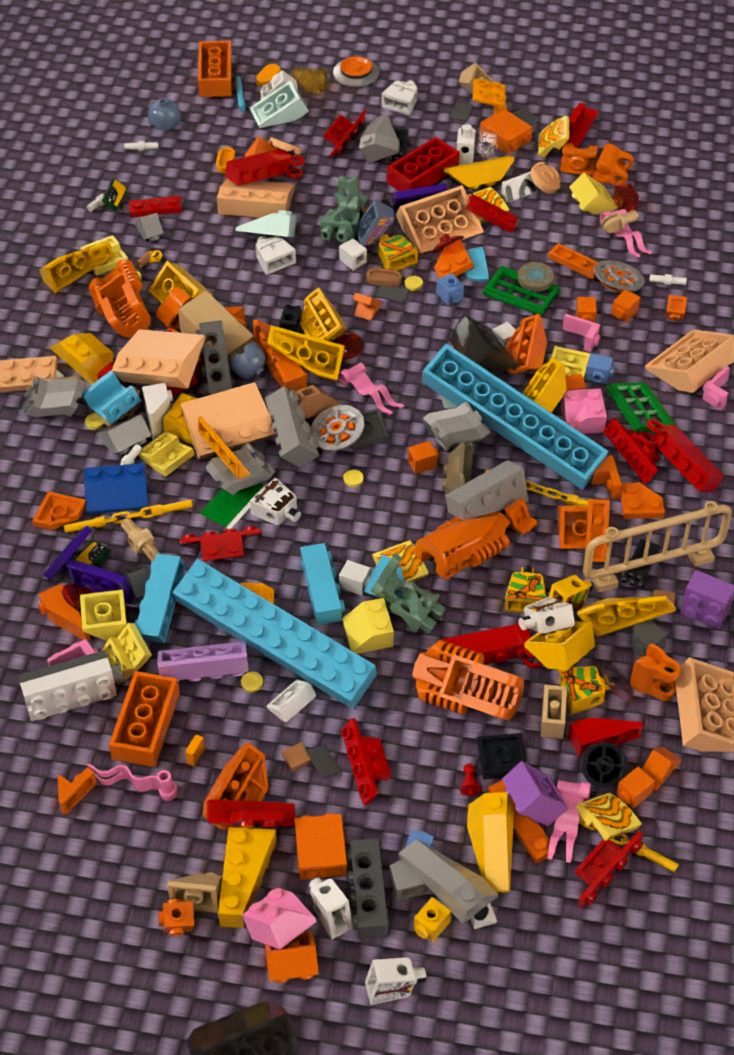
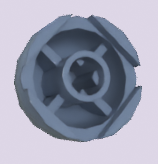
(164, 114)
(250, 362)

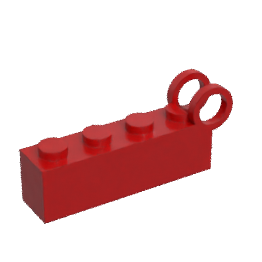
(263, 166)
(683, 455)
(497, 644)

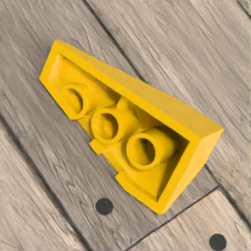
(74, 265)
(312, 353)
(619, 613)
(491, 835)

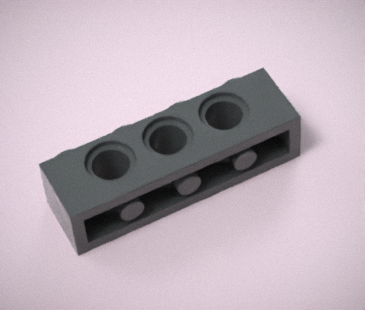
(214, 331)
(375, 922)

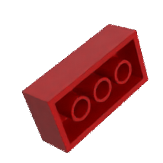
(422, 166)

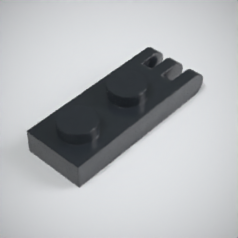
(402, 135)
(640, 574)

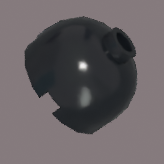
(603, 764)

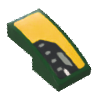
(114, 194)
(93, 554)

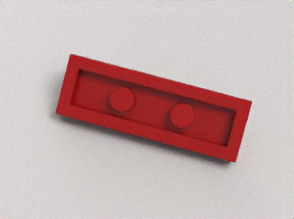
(163, 205)
(491, 213)

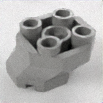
(53, 396)
(456, 426)
(251, 459)

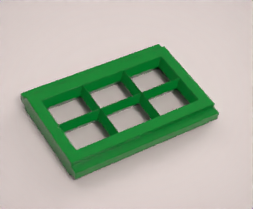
(517, 301)
(631, 416)

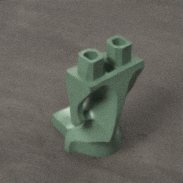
(345, 221)
(415, 602)

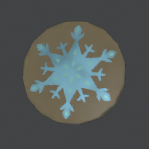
(535, 276)

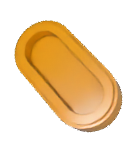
(267, 74)
(224, 155)

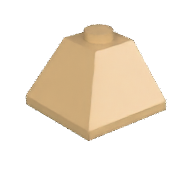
(469, 74)
(199, 888)

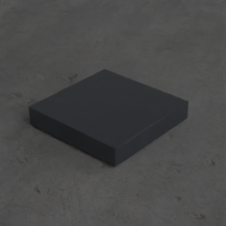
(500, 754)

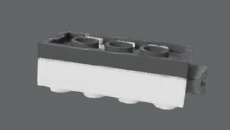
(69, 685)

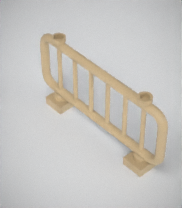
(698, 553)

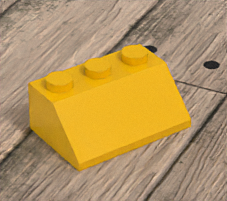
(172, 276)
(562, 647)

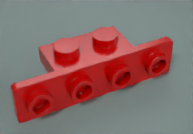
(580, 123)
(340, 132)
(635, 452)
(222, 545)
(366, 759)
(251, 813)
(602, 863)

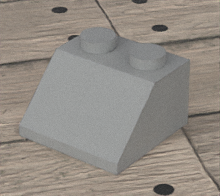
(125, 434)

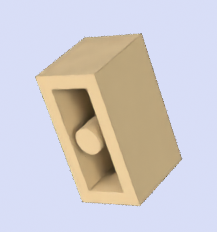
(553, 711)

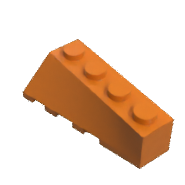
(284, 369)

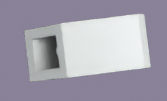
(277, 81)

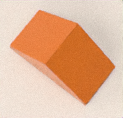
(660, 765)

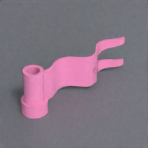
(627, 234)
(364, 386)
(161, 782)
(568, 822)

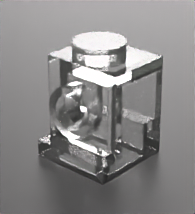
(488, 152)

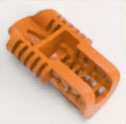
(120, 300)
(477, 542)
(460, 680)

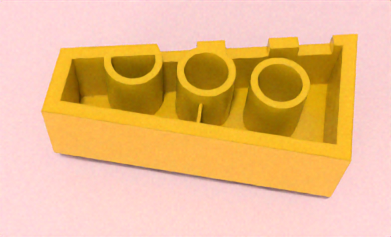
(244, 867)

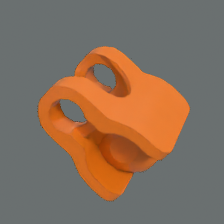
(578, 160)
(611, 165)
(650, 673)

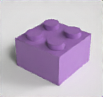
(707, 599)
(534, 794)

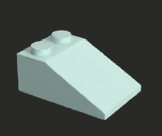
(279, 107)
(276, 224)

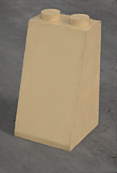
(207, 309)

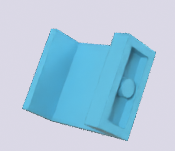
(110, 398)

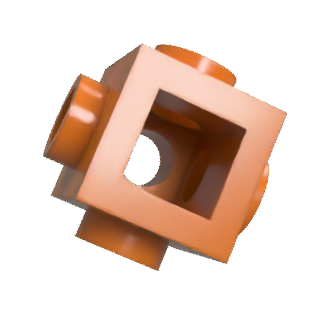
(184, 914)

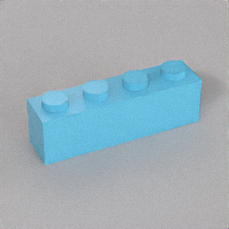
(321, 584)
(159, 601)

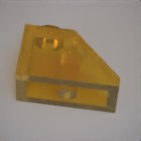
(311, 79)

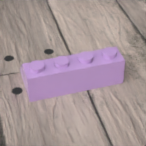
(204, 661)

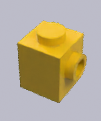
(432, 920)

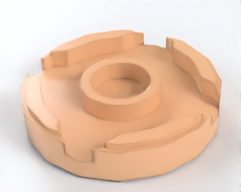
(285, 145)
(545, 177)

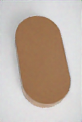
(384, 277)

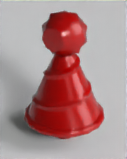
(470, 785)

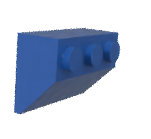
(116, 488)

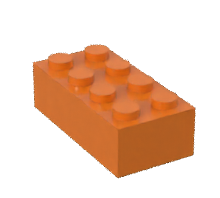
(215, 68)
(144, 719)

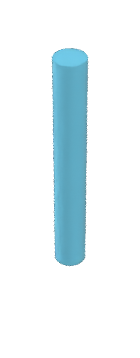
(240, 95)

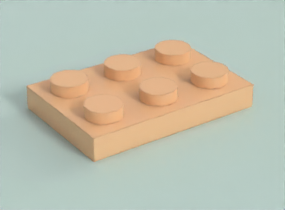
(19, 373)

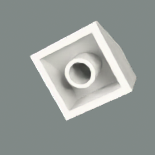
(157, 404)

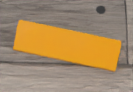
(222, 449)

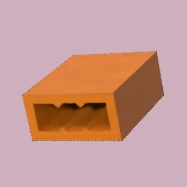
(510, 130)
(320, 846)

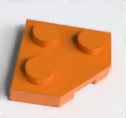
(453, 260)
(640, 502)
(58, 511)

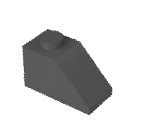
(137, 579)
(645, 634)

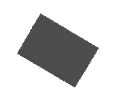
(461, 111)
(526, 116)
(392, 293)
(323, 761)

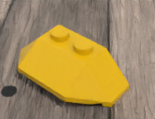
(480, 172)
(321, 318)
(84, 354)
(547, 385)

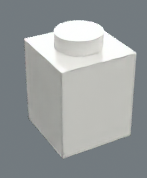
(353, 254)
(354, 577)

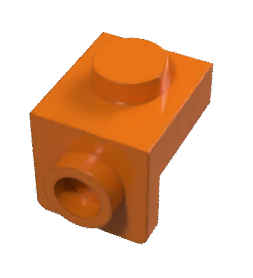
(676, 307)
(519, 517)

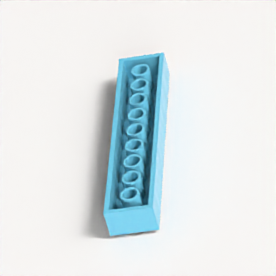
(515, 416)
(275, 633)

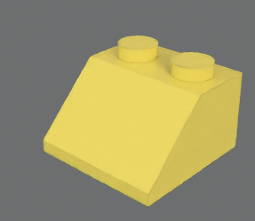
(592, 195)
(103, 614)
(369, 627)

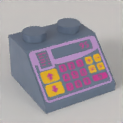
(375, 223)

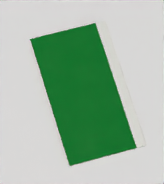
(228, 509)

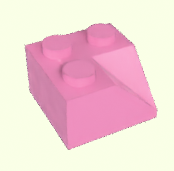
(584, 410)
(277, 918)

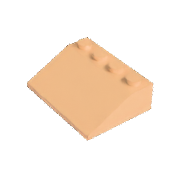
(254, 198)
(436, 216)
(159, 358)
(693, 359)
(234, 414)
(706, 706)

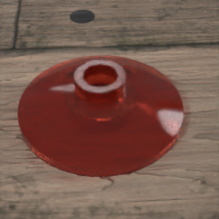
(445, 241)
(352, 344)
(71, 593)

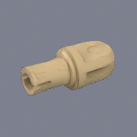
(618, 221)

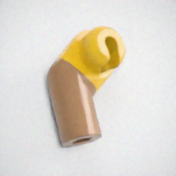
(149, 257)

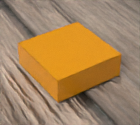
(195, 750)

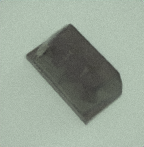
(482, 346)
(251, 1031)

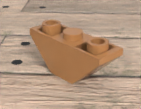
(315, 400)

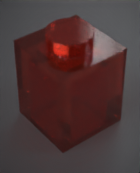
(626, 197)

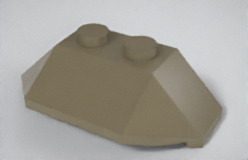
(458, 467)

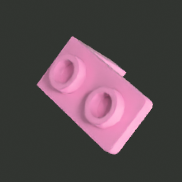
(584, 328)
(713, 393)
(75, 651)

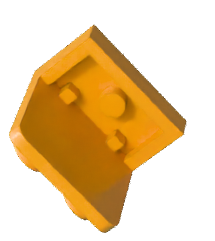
(489, 93)

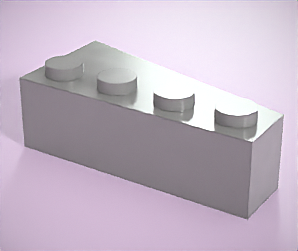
(292, 429)
(488, 492)

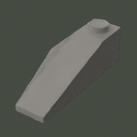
(379, 140)
(452, 883)

